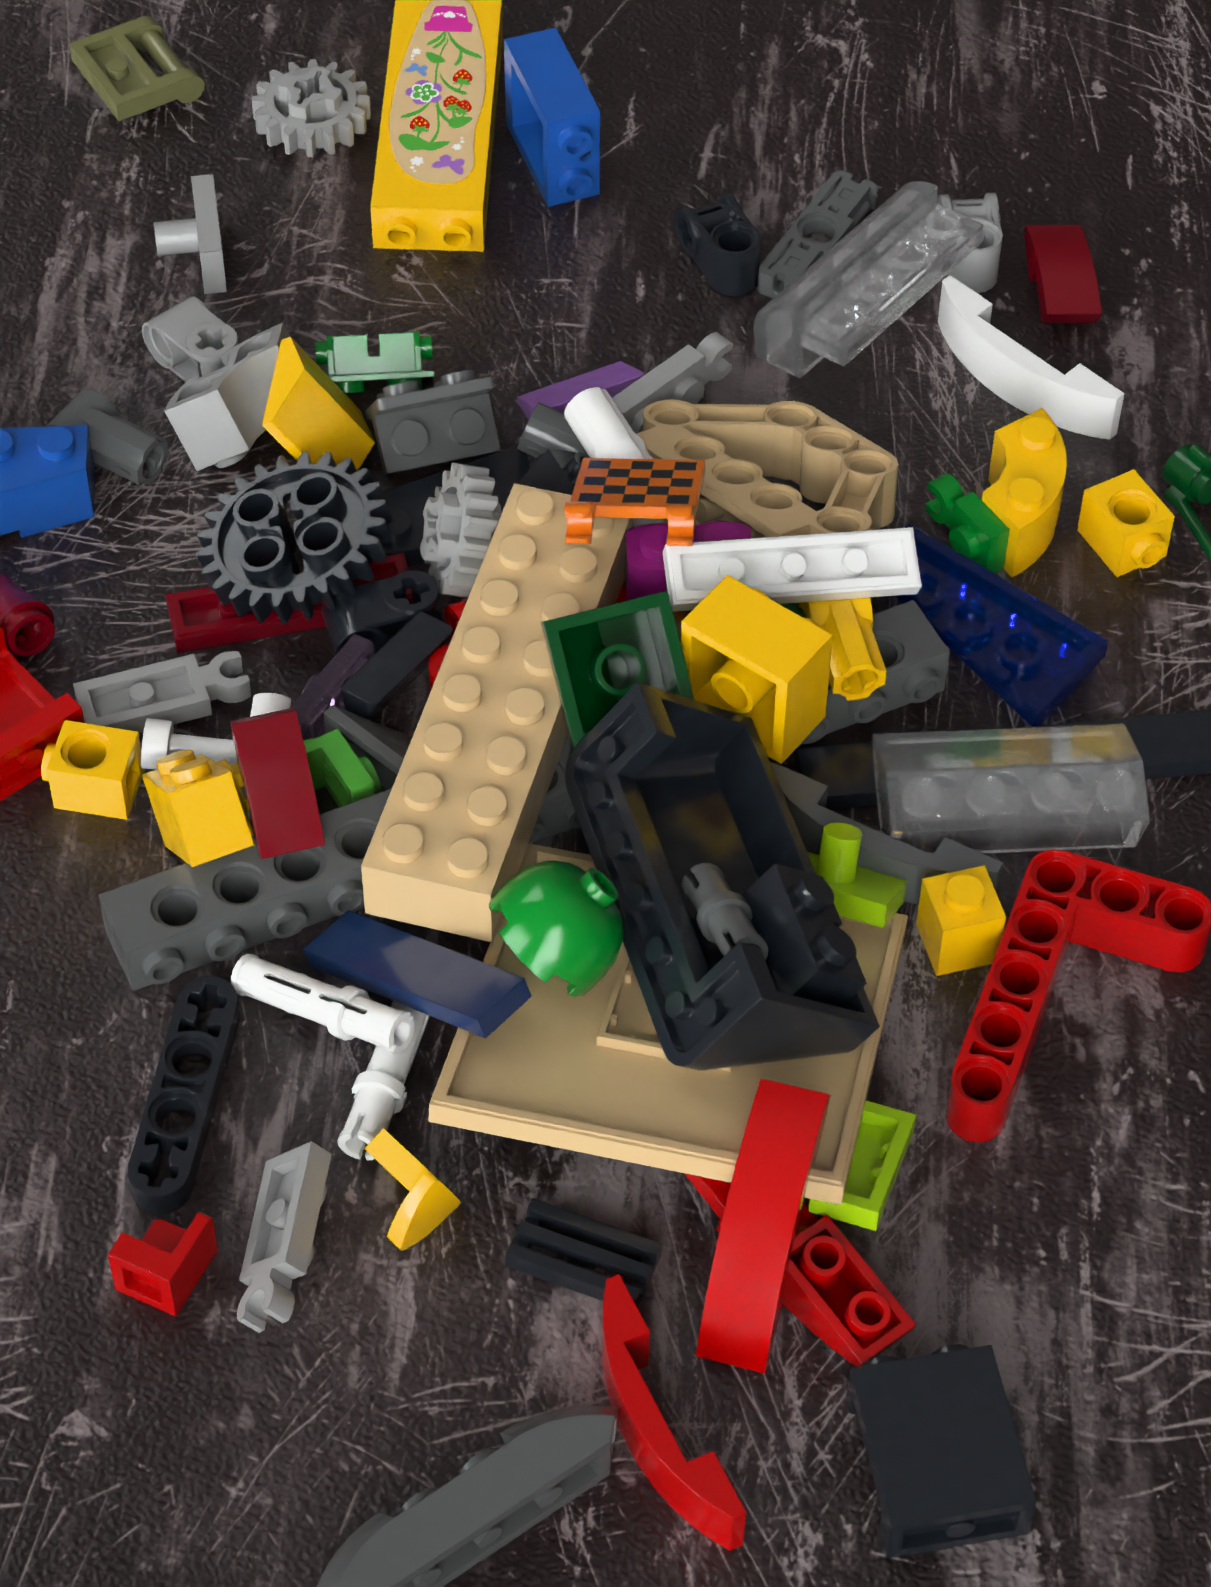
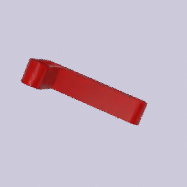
(1061, 903)

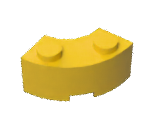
(1027, 486)

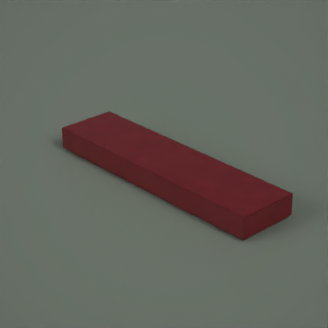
(203, 622)

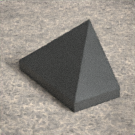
(370, 739)

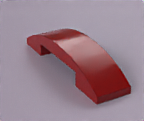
(760, 1225)
(692, 1488)

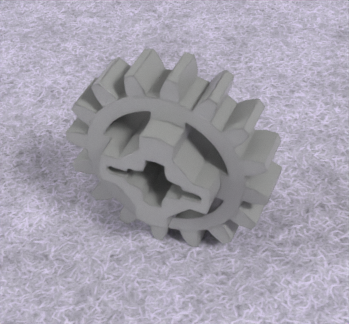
(311, 108)
(459, 527)

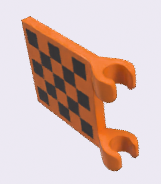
(636, 490)

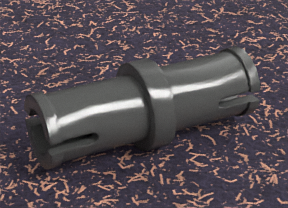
(721, 914)

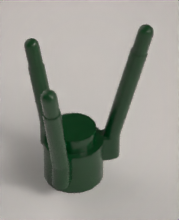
(1190, 481)

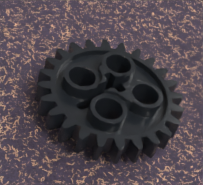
(337, 529)

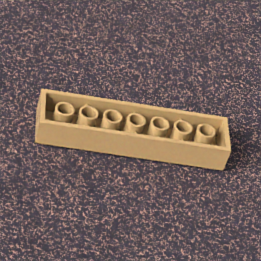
(489, 725)

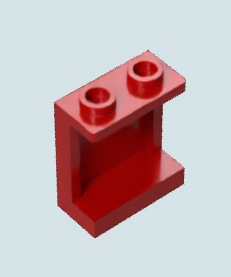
(27, 722)

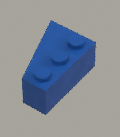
(45, 478)

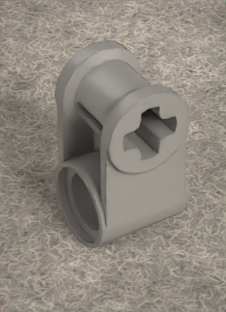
(981, 266)
(189, 339)

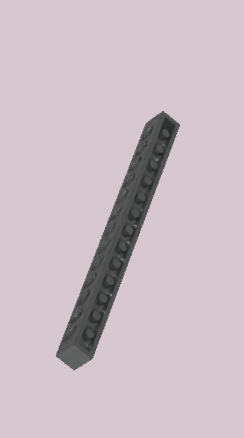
(207, 897)

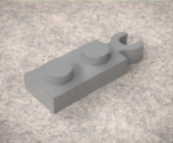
(676, 378)
(163, 691)
(282, 1233)

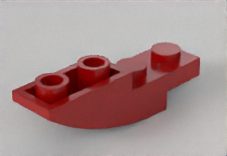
(830, 1285)

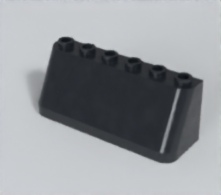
(680, 788)

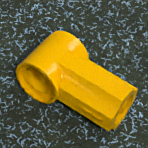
(855, 656)

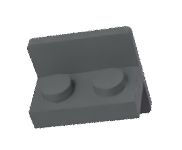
(434, 423)

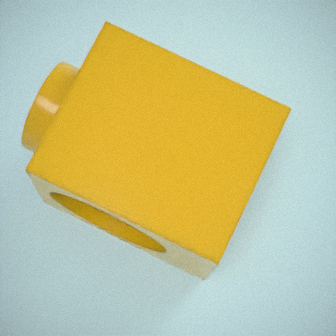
(1125, 523)
(94, 769)

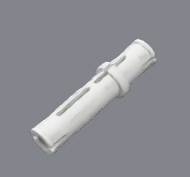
(344, 1011)
(380, 1091)

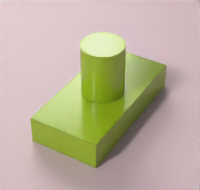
(856, 890)
(874, 1166)

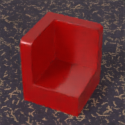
(164, 1263)

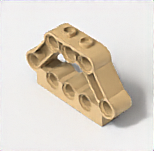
(779, 442)

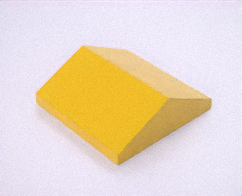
(312, 412)

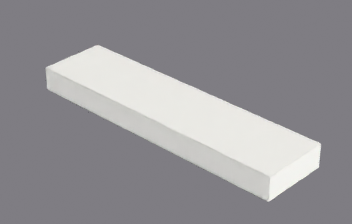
(797, 566)

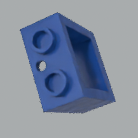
(552, 117)

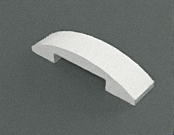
(1074, 401)

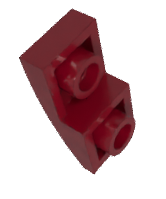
(1063, 273)
(277, 783)

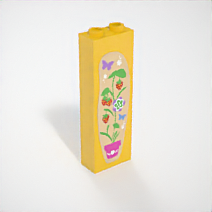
(437, 126)

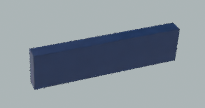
(417, 973)

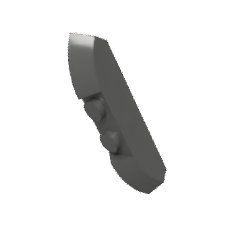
(484, 1507)

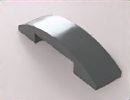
(877, 851)

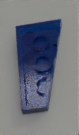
(1002, 632)

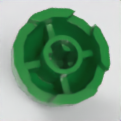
(562, 922)

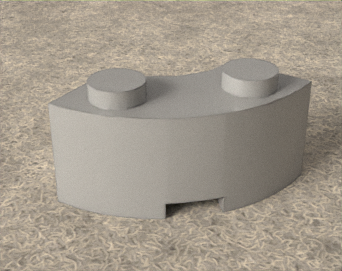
(225, 409)

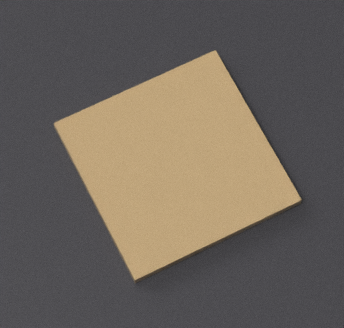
(598, 1083)

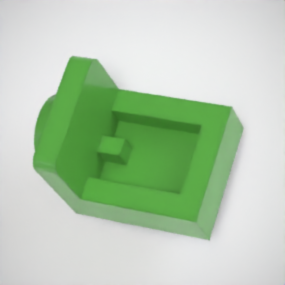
(339, 769)

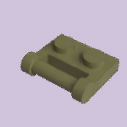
(125, 78)

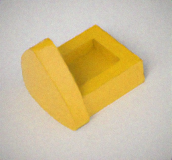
(427, 1198)

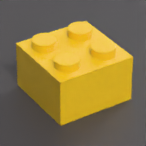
(758, 663)

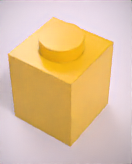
(960, 920)

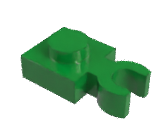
(972, 524)

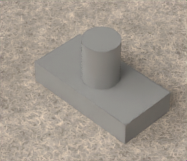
(197, 235)

